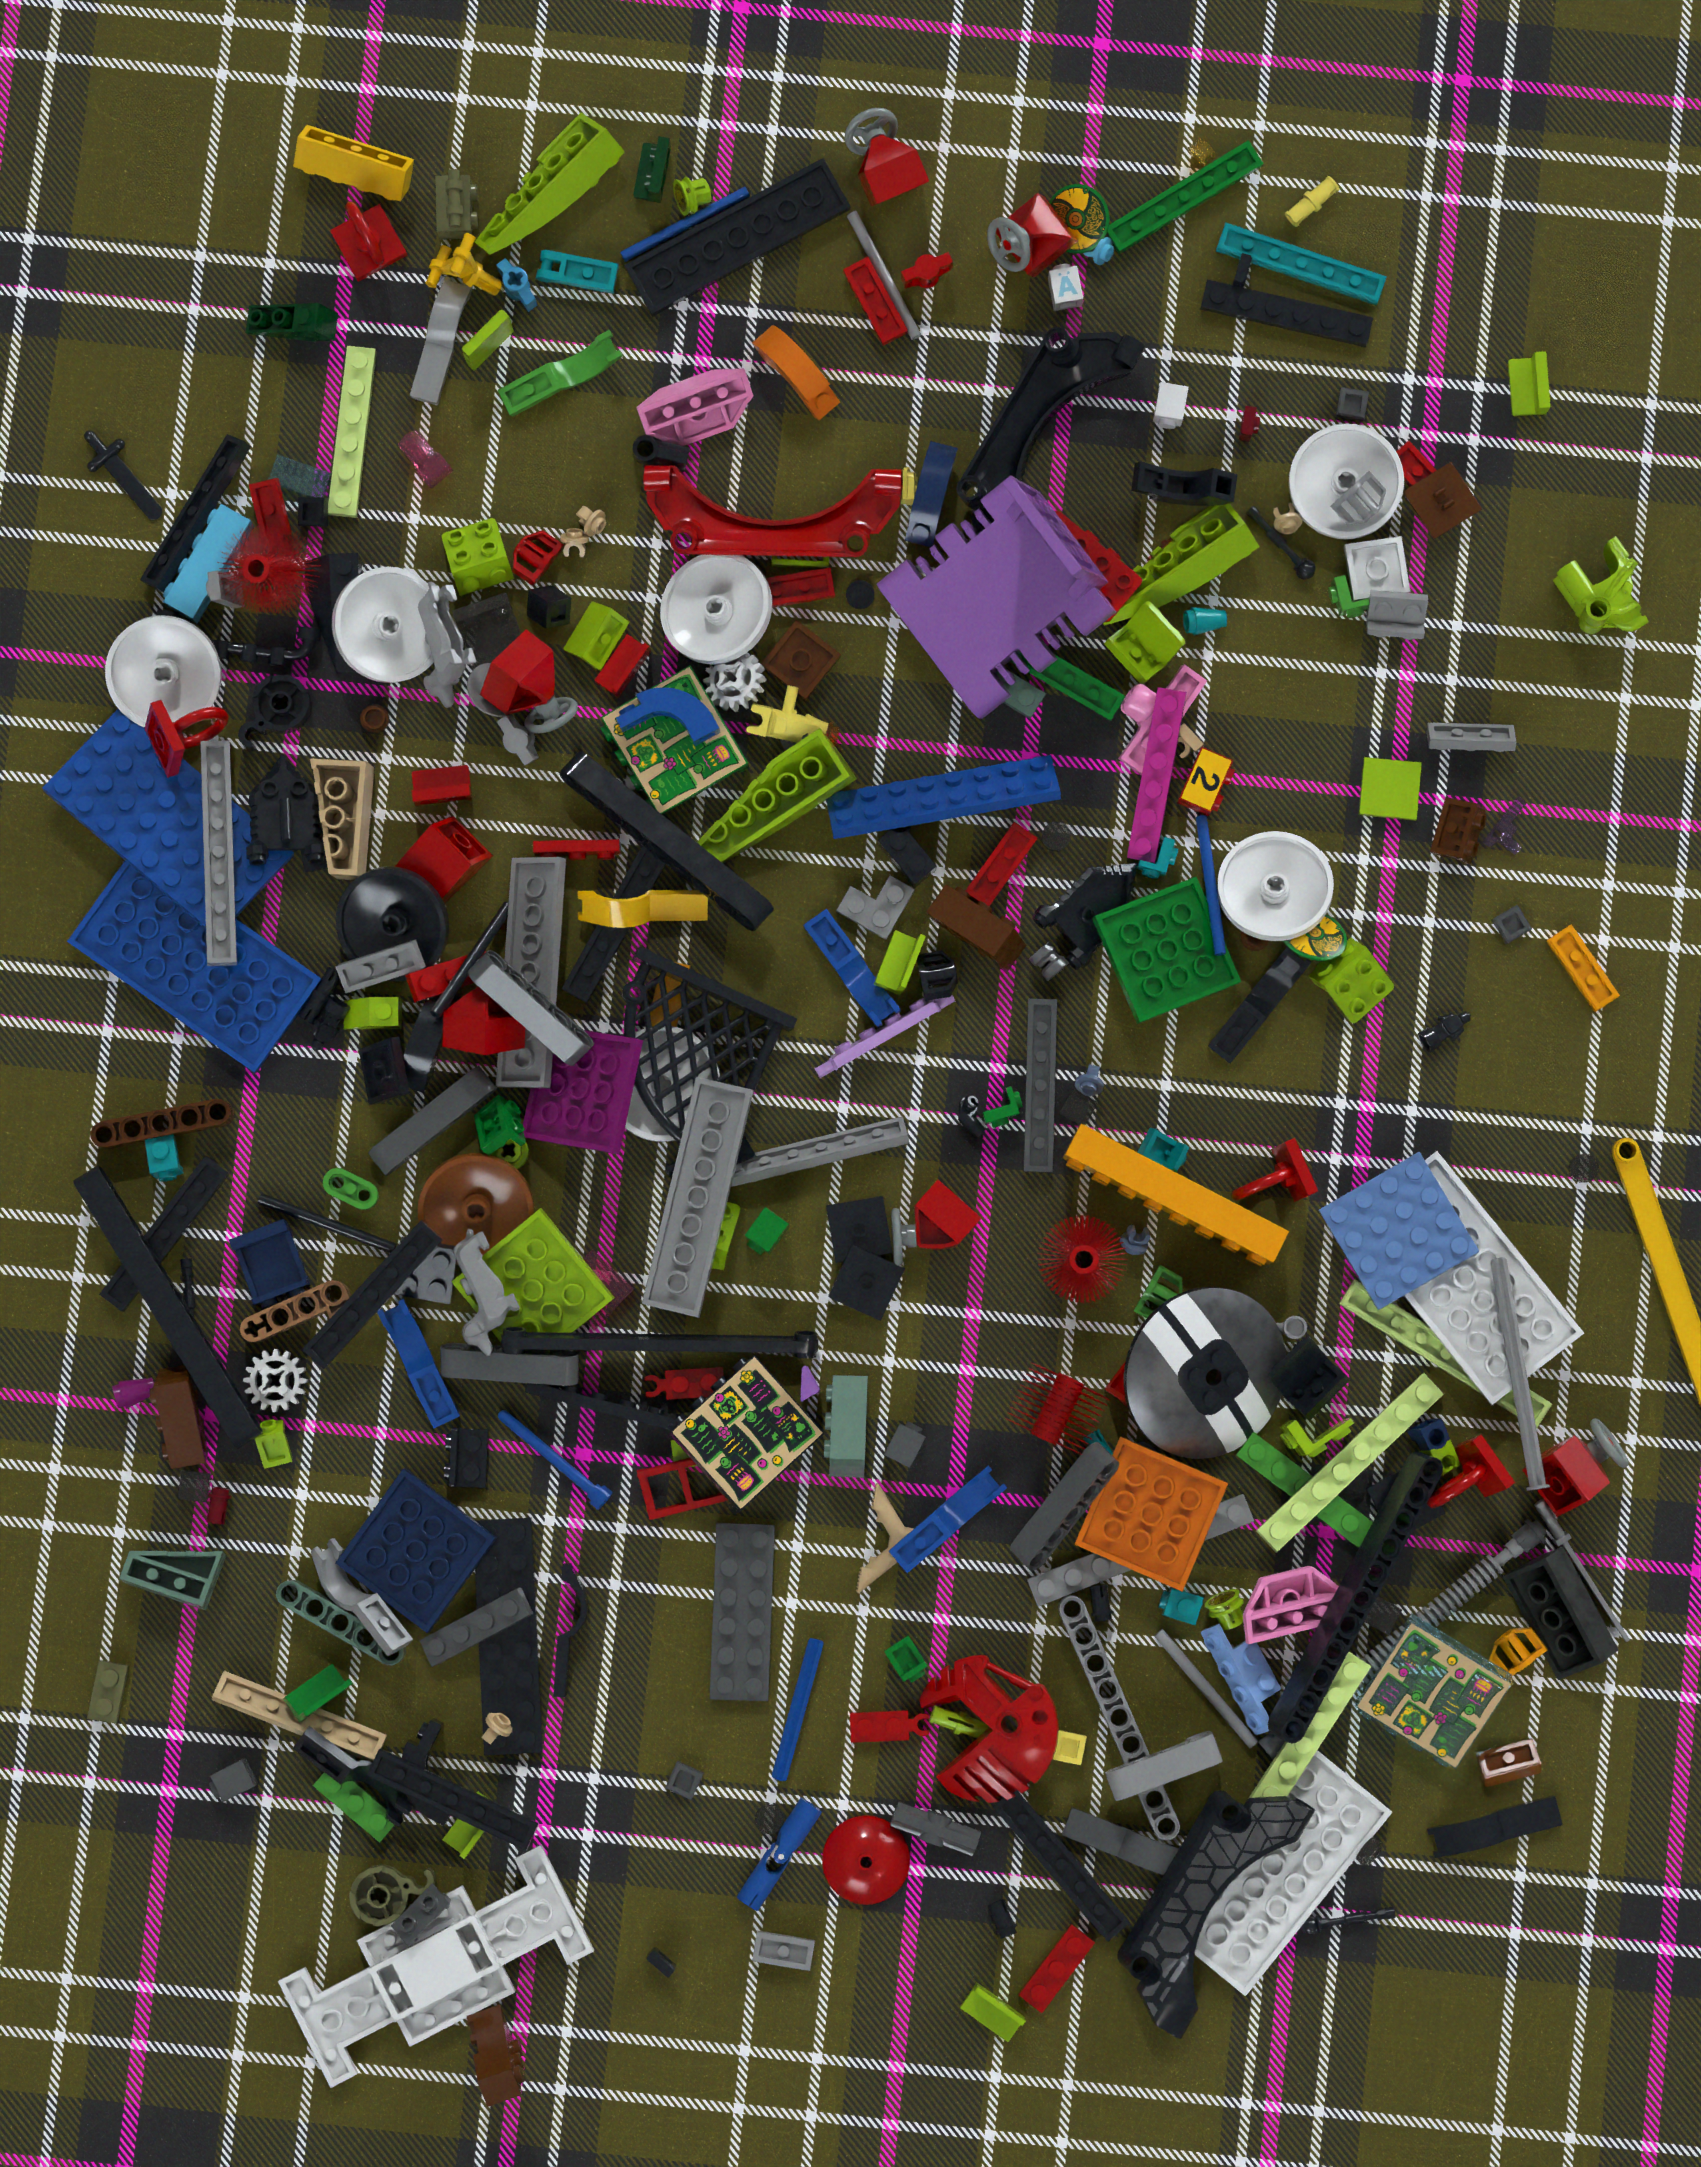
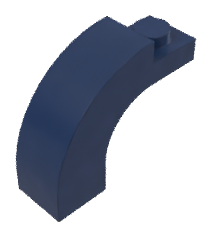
(930, 494)

